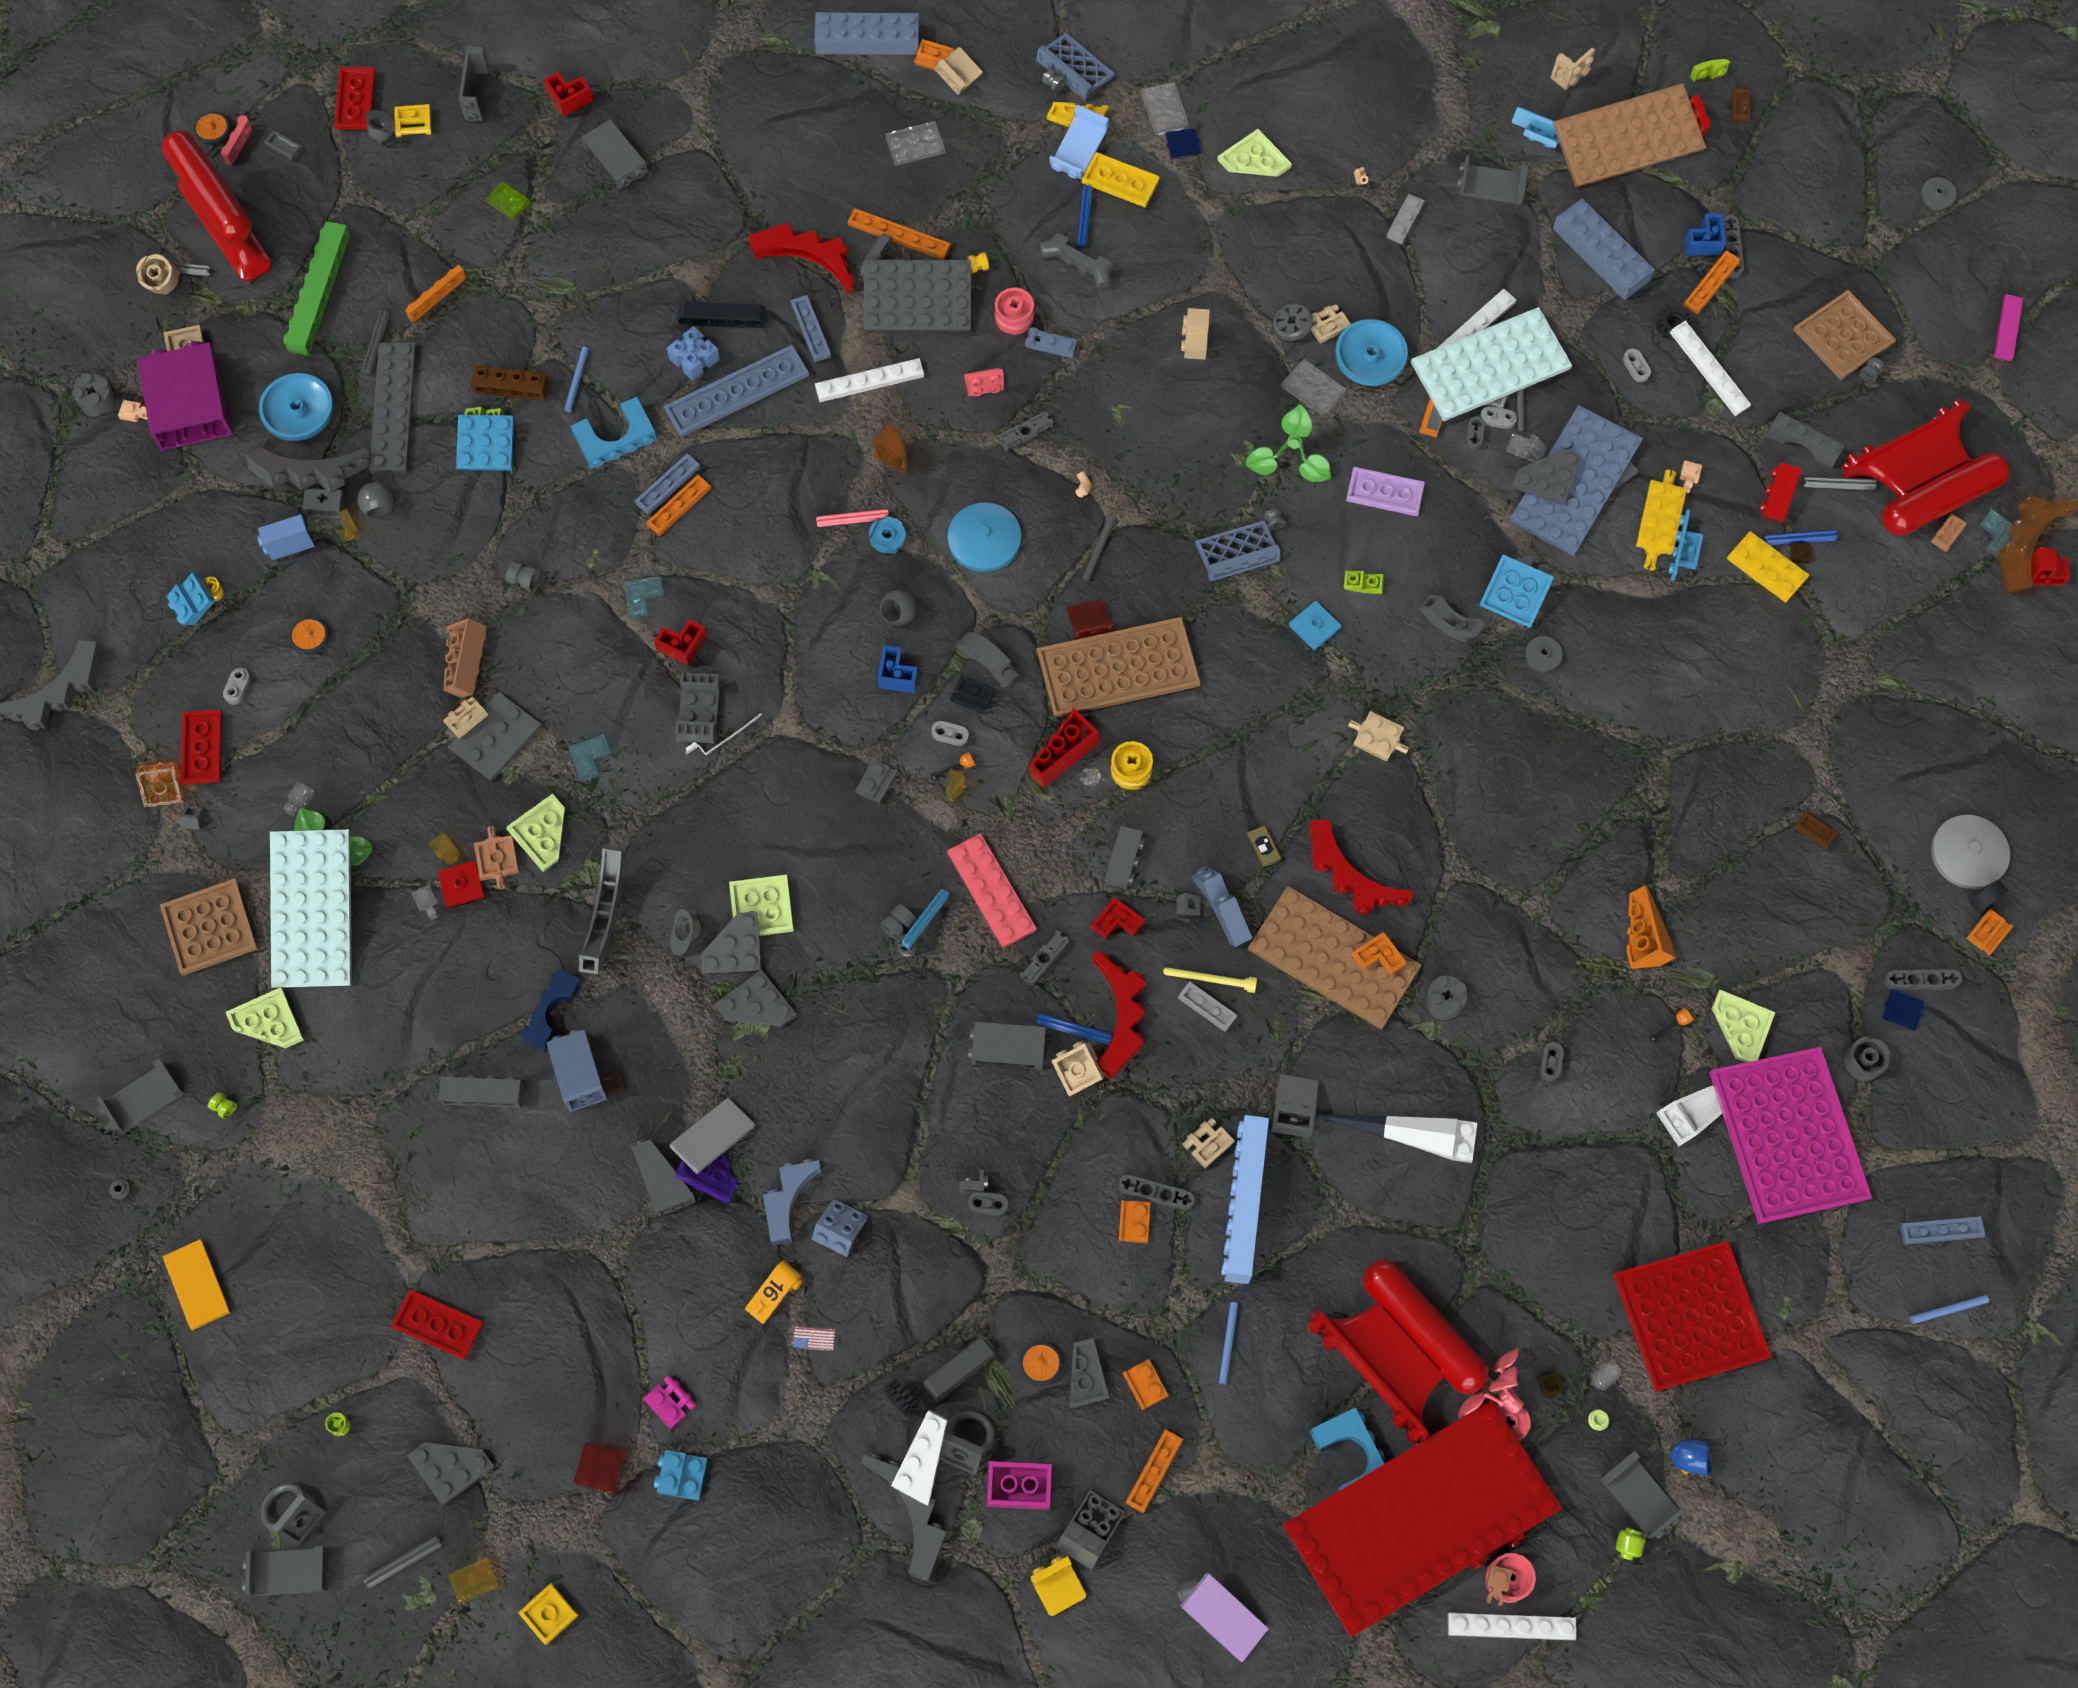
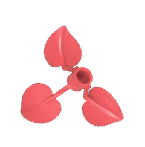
(1506, 1380)

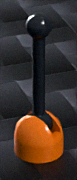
(965, 761)
(1683, 1017)

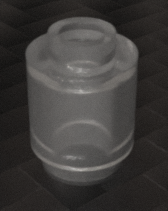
(1605, 1375)

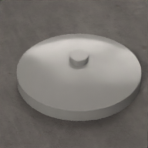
(1970, 851)

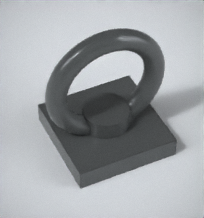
(961, 1451)
(297, 1519)

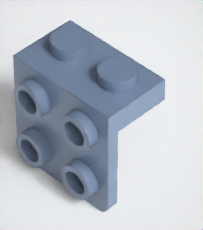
(839, 1227)

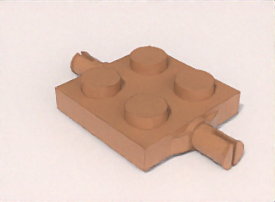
(496, 857)

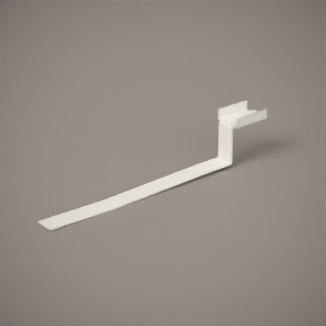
(694, 745)

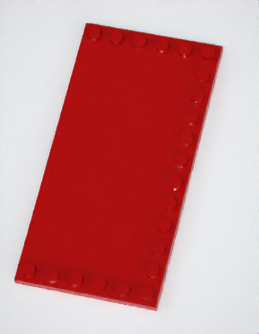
(1421, 1518)

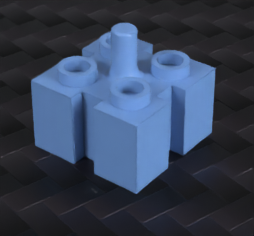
(693, 353)

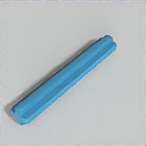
(925, 918)

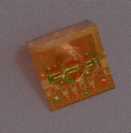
(890, 449)
(160, 783)

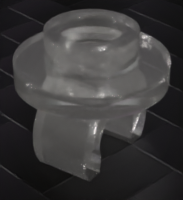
(1092, 778)

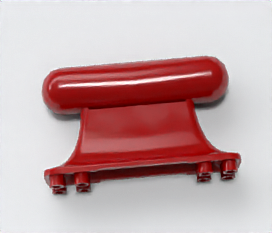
(215, 205)
(1928, 471)
(1402, 1347)

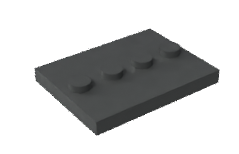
(496, 738)

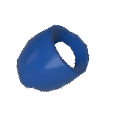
(1692, 1456)

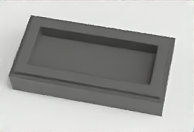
(283, 145)

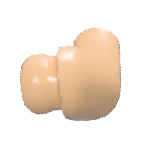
(1360, 176)
(1085, 485)

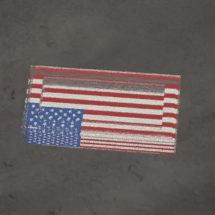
(813, 1338)

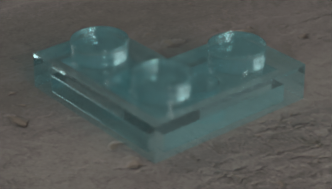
(1998, 527)
(639, 590)
(585, 753)

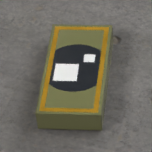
(1263, 846)

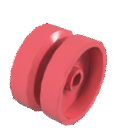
(1014, 311)
(1522, 1573)

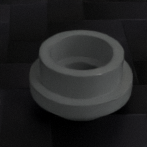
(123, 1193)

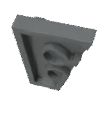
(1087, 1375)

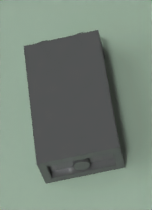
(474, 62)
(615, 154)
(1492, 183)
(1007, 1044)
(140, 1098)
(1641, 1497)
(285, 1572)

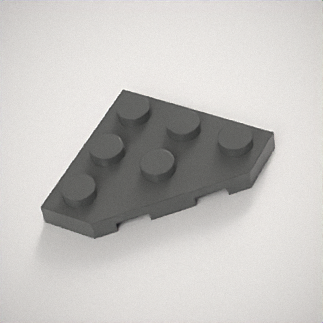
(1549, 476)
(735, 946)
(756, 1003)
(449, 1468)

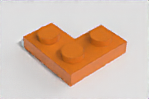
(1379, 949)

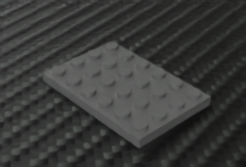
(917, 295)

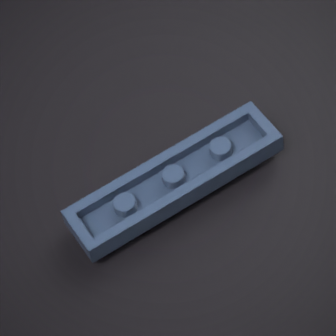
(810, 328)
(667, 484)
(1942, 1230)

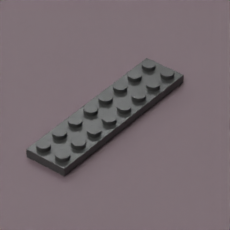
(392, 408)

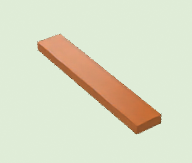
(901, 234)

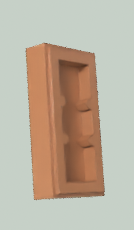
(1948, 532)

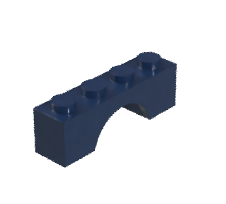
(562, 989)

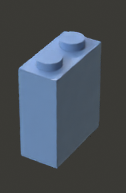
(285, 537)

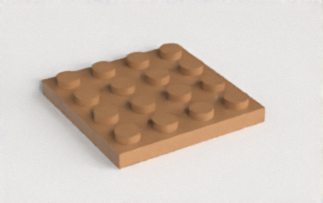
(1844, 335)
(208, 927)

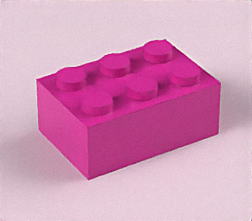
(1019, 1485)

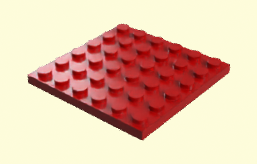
(1691, 1316)

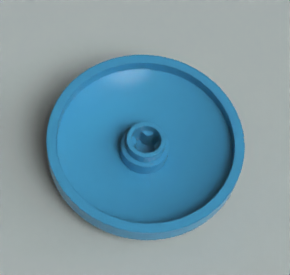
(1371, 352)
(296, 407)
(984, 537)

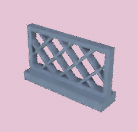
(1074, 81)
(1243, 561)

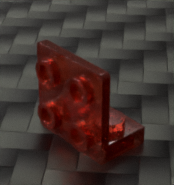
(1089, 619)

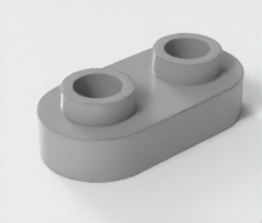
(1637, 366)
(1498, 419)
(238, 685)
(951, 732)

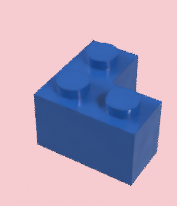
(1707, 240)
(893, 674)

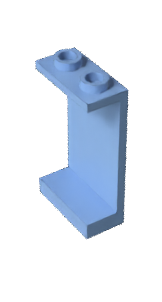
(1080, 143)

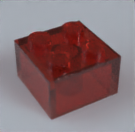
(600, 1469)

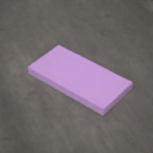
(1385, 491)
(1224, 1617)

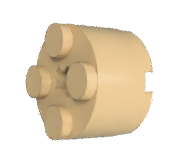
(164, 281)

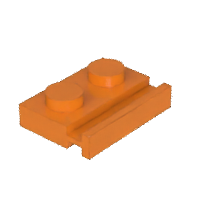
(931, 53)
(1989, 932)
(1134, 1221)
(1145, 1384)

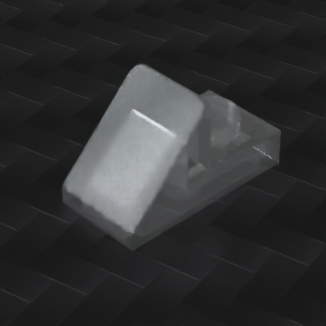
(1530, 449)

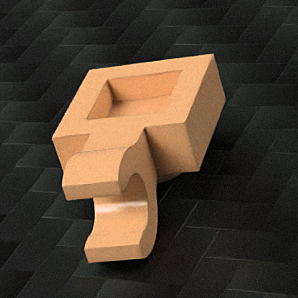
(132, 411)
(1690, 473)

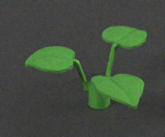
(1298, 425)
(310, 820)

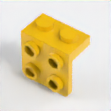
(1057, 1585)

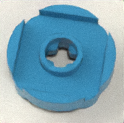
(887, 545)

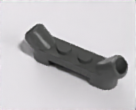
(1099, 268)

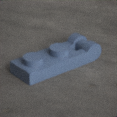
(1051, 343)

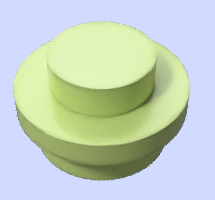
(1598, 1420)

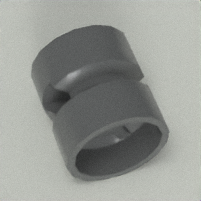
(524, 575)
(898, 921)

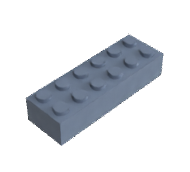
(867, 33)
(1603, 249)

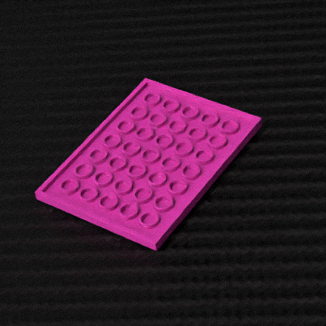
(1790, 1135)

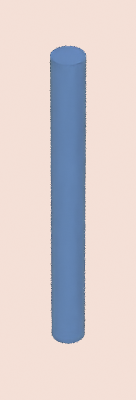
(576, 379)
(1949, 1309)
(1228, 1343)

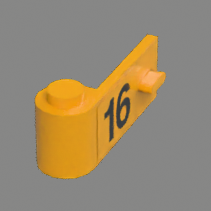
(778, 1284)

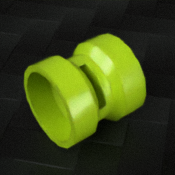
(222, 1105)
(335, 1421)

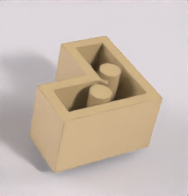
(1195, 332)

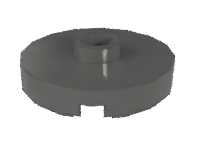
(1934, 199)
(1541, 662)

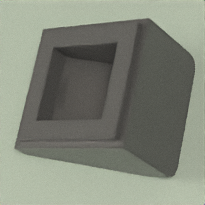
(192, 817)
(1188, 904)

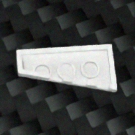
(919, 1467)

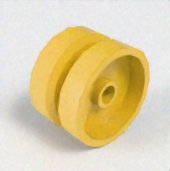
(1131, 765)

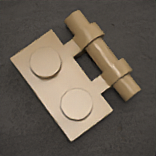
(1330, 327)
(465, 717)
(1212, 1147)

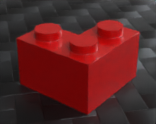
(567, 96)
(2049, 568)
(681, 646)

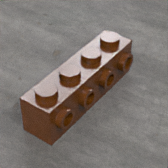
(509, 382)

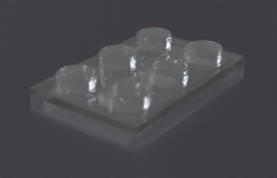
(1164, 108)
(915, 143)
(1313, 387)

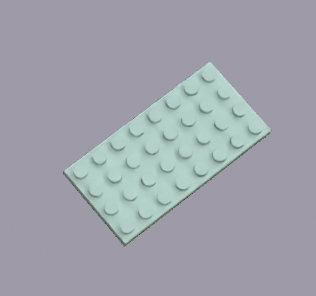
(1491, 364)
(310, 908)

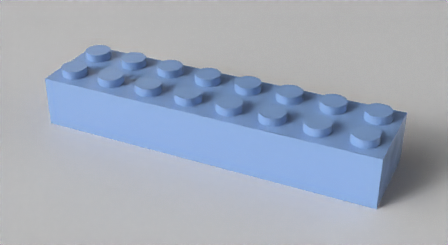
(1246, 1200)

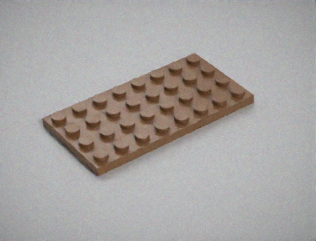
(1629, 135)
(1118, 667)
(1317, 951)

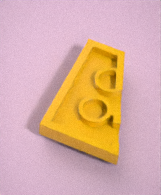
(1064, 113)

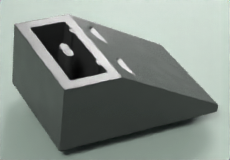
(1295, 1106)
(1090, 1529)

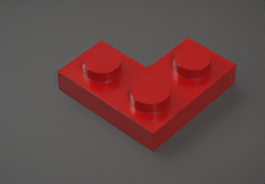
(1117, 914)

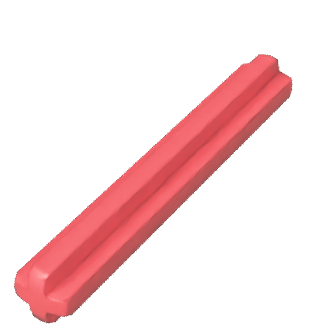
(853, 517)

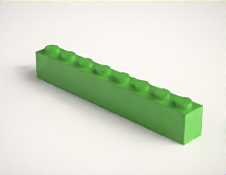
(317, 288)

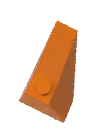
(1648, 937)

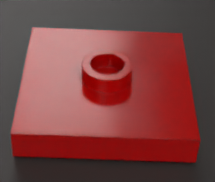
(461, 884)

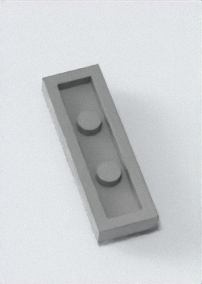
(1405, 219)
(1207, 1006)

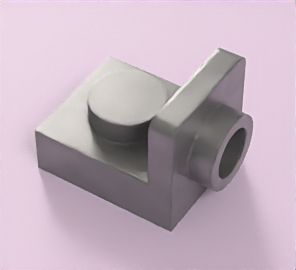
(971, 1186)

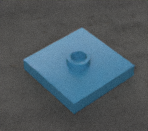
(1315, 625)

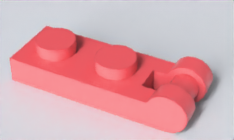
(236, 140)

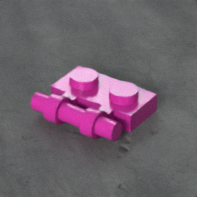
(665, 1407)

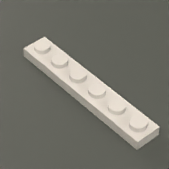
(1484, 317)
(1710, 368)
(869, 380)
(1511, 1626)

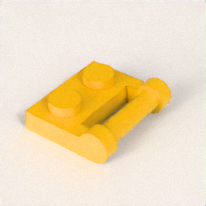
(413, 115)

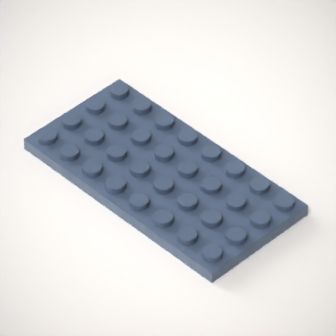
(1604, 457)

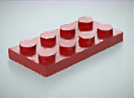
(354, 97)
(201, 747)
(437, 1325)

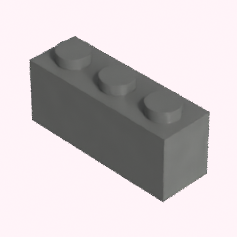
(1124, 858)

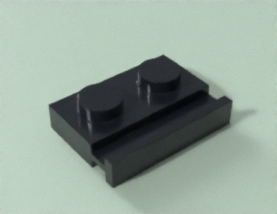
(972, 694)

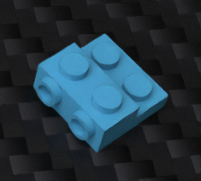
(190, 599)
(681, 1475)

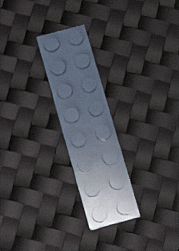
(736, 391)

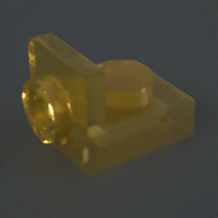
(349, 531)
(955, 788)

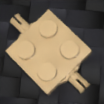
(1378, 736)

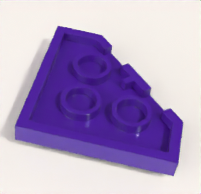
(713, 1179)

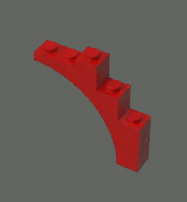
(809, 246)
(1365, 893)
(1129, 1014)

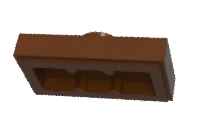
(1740, 104)
(1815, 830)

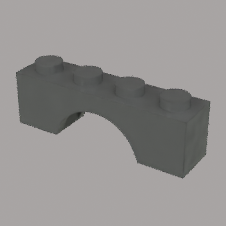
(1822, 447)

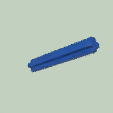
(1084, 216)
(1801, 537)
(1075, 1029)

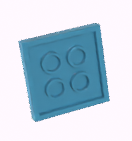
(485, 442)
(1516, 591)

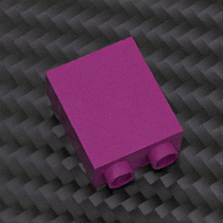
(184, 395)

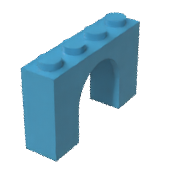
(599, 451)
(1349, 1427)

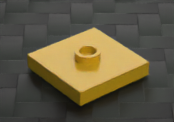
(548, 1614)

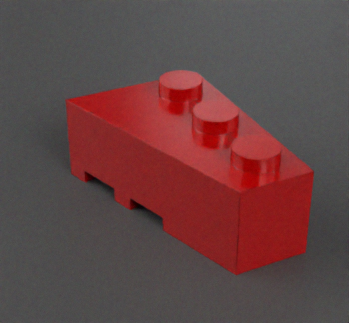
(1780, 492)

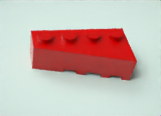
(1064, 748)

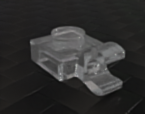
(298, 796)
(425, 900)

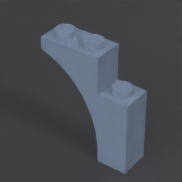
(1223, 904)
(780, 1204)

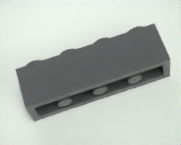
(481, 1091)

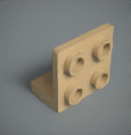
(958, 70)
(1567, 72)

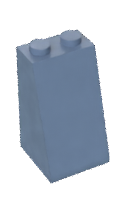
(576, 1070)

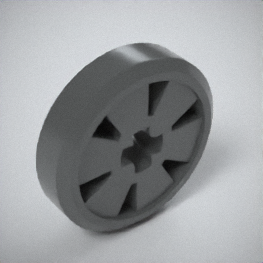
(1290, 331)

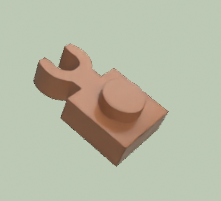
(1499, 1581)

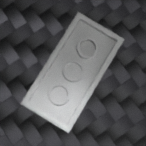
(712, 1135)

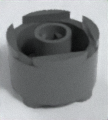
(93, 394)
(1448, 987)
(1865, 1069)

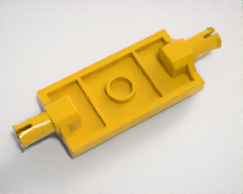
(1660, 518)

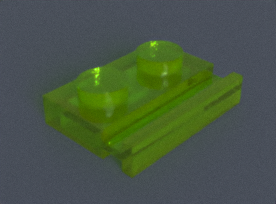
(507, 200)

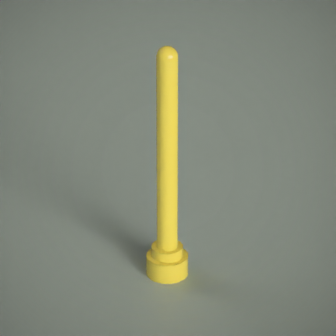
(1249, 983)

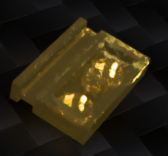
(473, 1580)

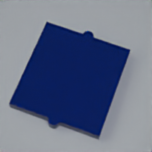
(1182, 143)
(1903, 1010)

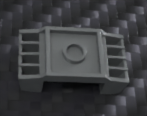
(698, 708)

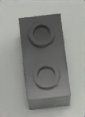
(323, 503)

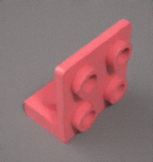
(984, 382)

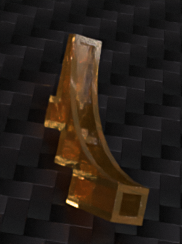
(2017, 556)

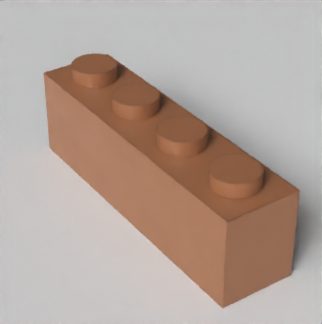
(463, 657)

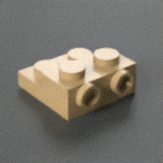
(1078, 1067)

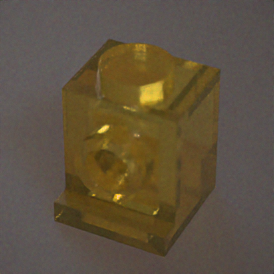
(444, 849)

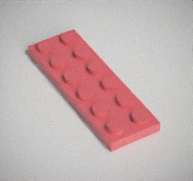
(991, 890)

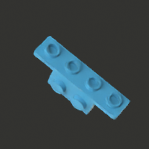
(1537, 127)
(1688, 548)

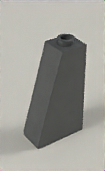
(664, 1189)
(958, 1370)

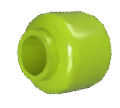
(1630, 1543)

